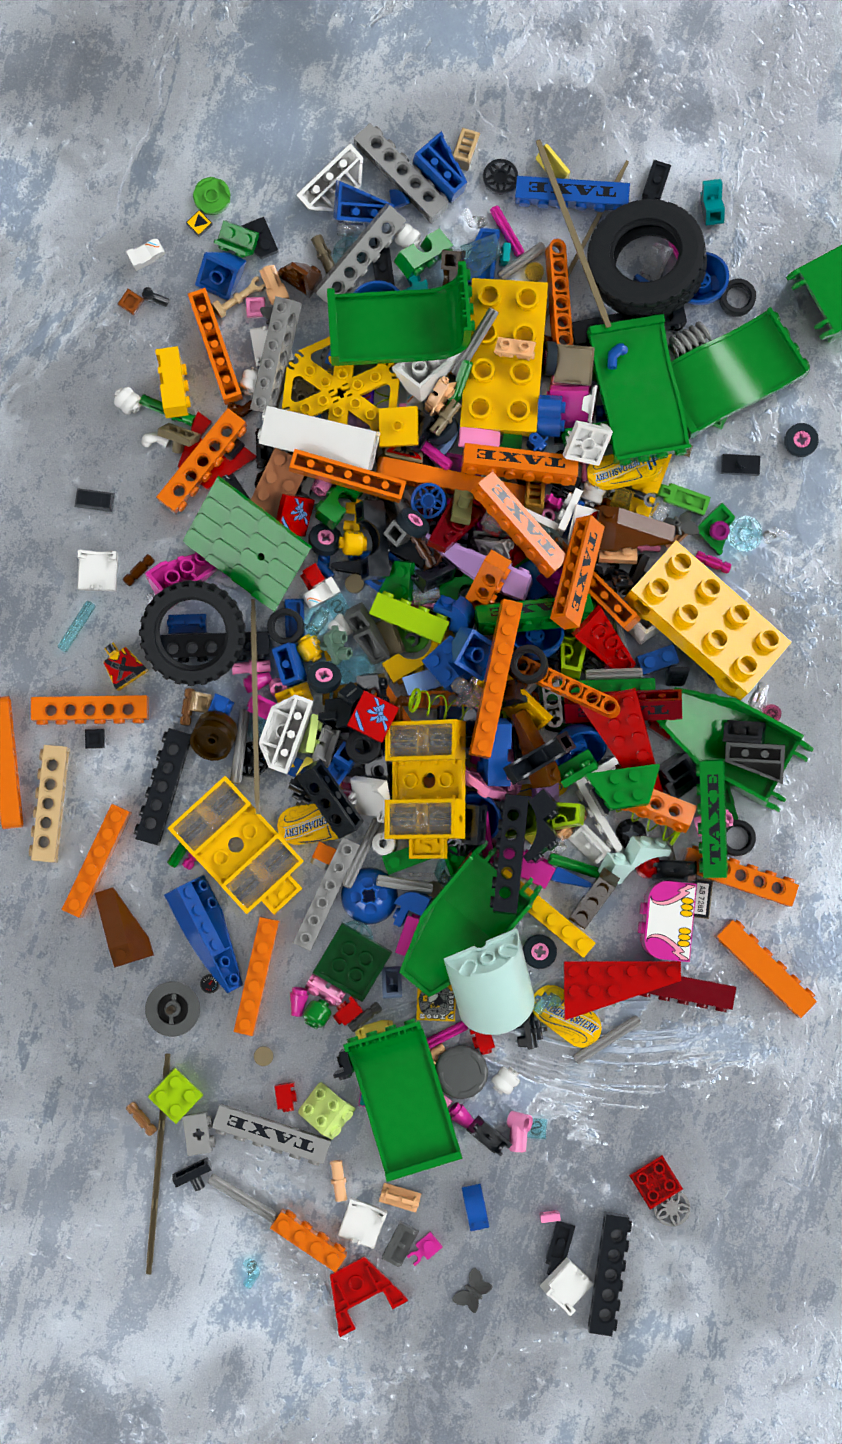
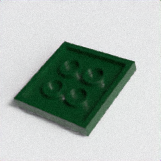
(352, 962)

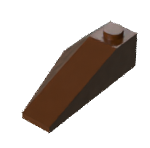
(301, 277)
(632, 530)
(530, 740)
(122, 931)

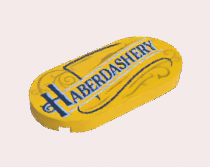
(613, 476)
(304, 825)
(578, 1031)

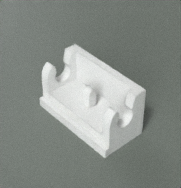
(589, 844)

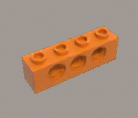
(489, 579)
(665, 803)

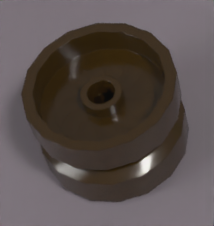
(213, 735)

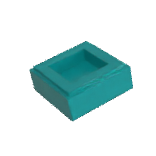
(505, 256)

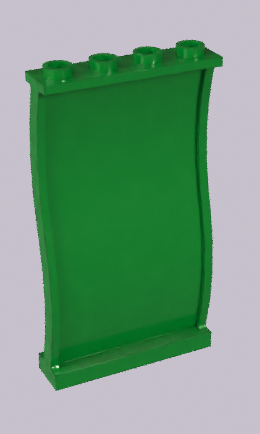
(737, 370)
(641, 393)

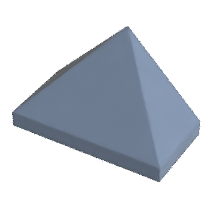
(391, 982)

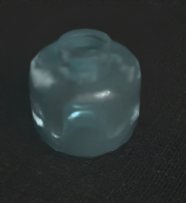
(317, 621)

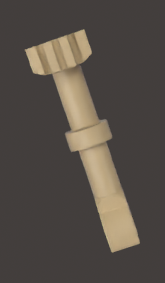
(238, 298)

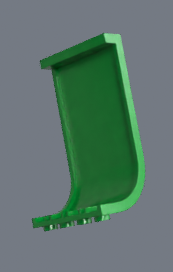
(401, 323)
(403, 1099)

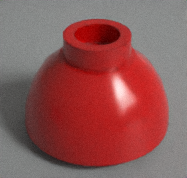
(646, 869)

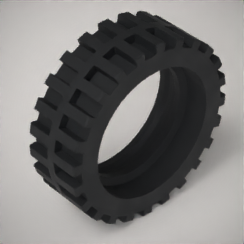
(153, 646)

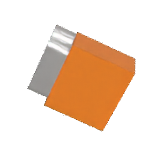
(323, 855)

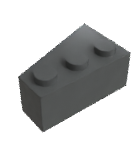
(758, 758)

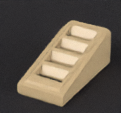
(463, 159)

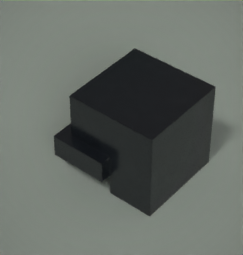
(337, 715)
(678, 775)

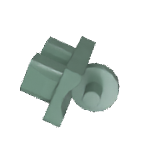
(334, 645)

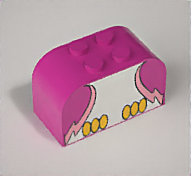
(668, 920)

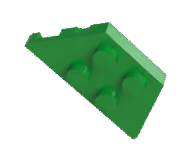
(625, 786)

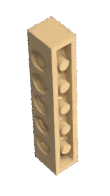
(55, 813)

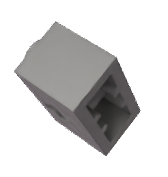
(193, 1143)

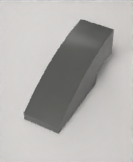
(367, 633)

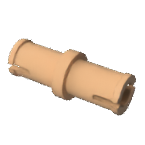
(338, 1180)

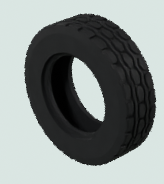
(638, 220)

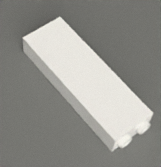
(319, 437)

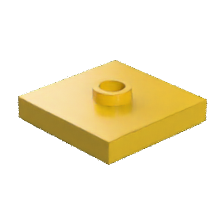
(398, 426)

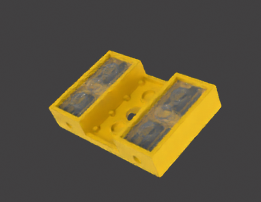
(421, 812)
(259, 869)

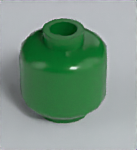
(317, 1014)

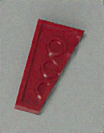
(448, 532)

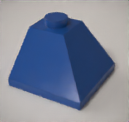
(220, 273)
(471, 652)

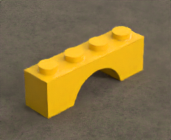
(399, 666)

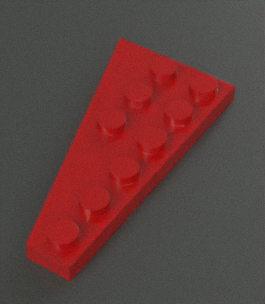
(626, 733)
(604, 983)

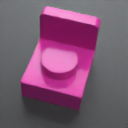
(264, 706)

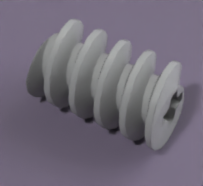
(689, 338)

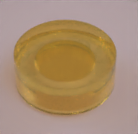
(534, 272)

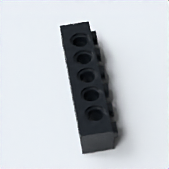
(579, 328)
(203, 640)
(379, 683)
(169, 738)
(509, 804)
(607, 1325)

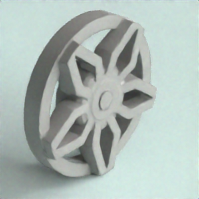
(672, 1208)

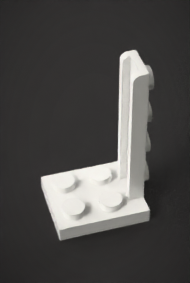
(563, 517)
(592, 810)

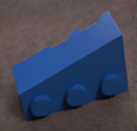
(440, 167)
(355, 204)
(492, 768)

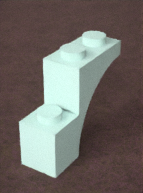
(637, 852)

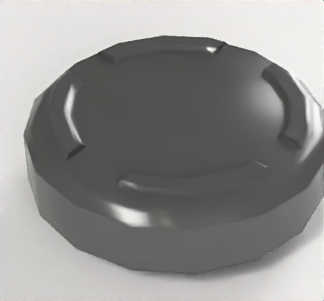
(461, 1071)

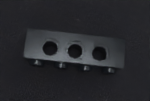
(329, 798)

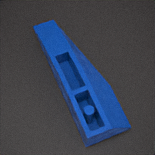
(206, 930)

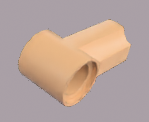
(273, 284)

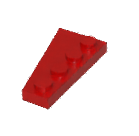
(601, 638)

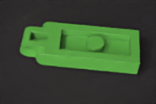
(684, 498)

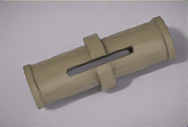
(323, 252)
(445, 417)

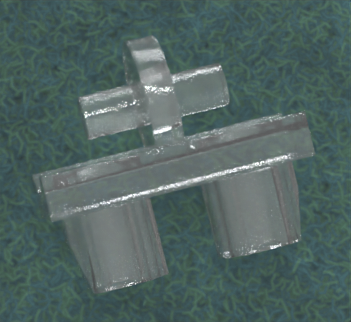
(467, 692)

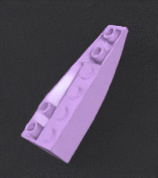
(469, 562)

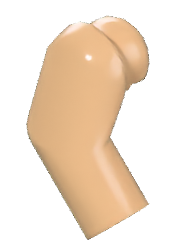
(436, 1051)

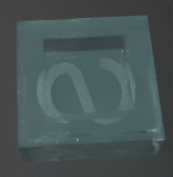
(336, 605)
(538, 1129)

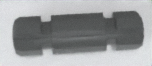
(365, 1016)

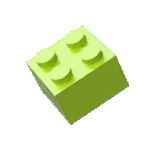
(175, 1095)

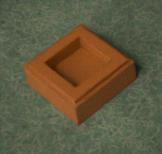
(130, 302)

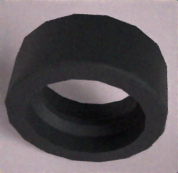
(738, 312)
(288, 612)
(529, 679)
(751, 838)

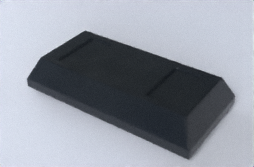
(94, 500)

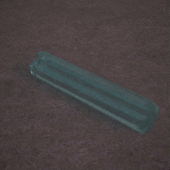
(76, 626)

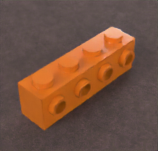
(307, 1239)

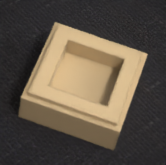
(200, 702)

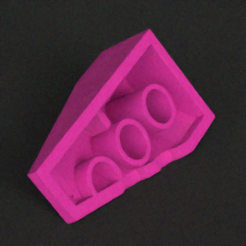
(190, 567)

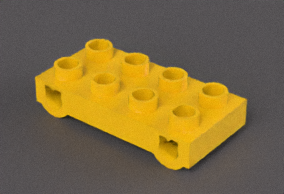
(506, 390)
(707, 621)

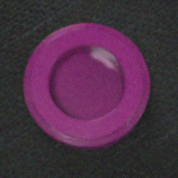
(719, 530)

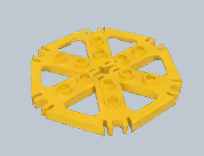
(342, 375)

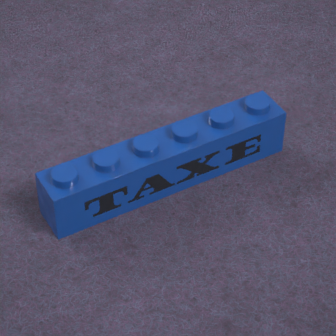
(576, 193)

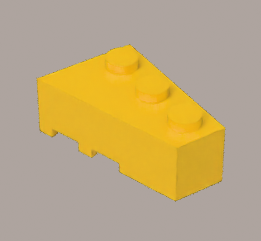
(172, 381)

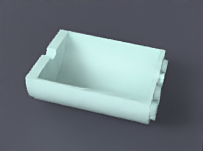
(492, 985)

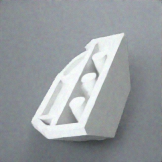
(320, 190)
(285, 732)

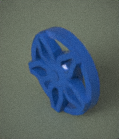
(428, 500)

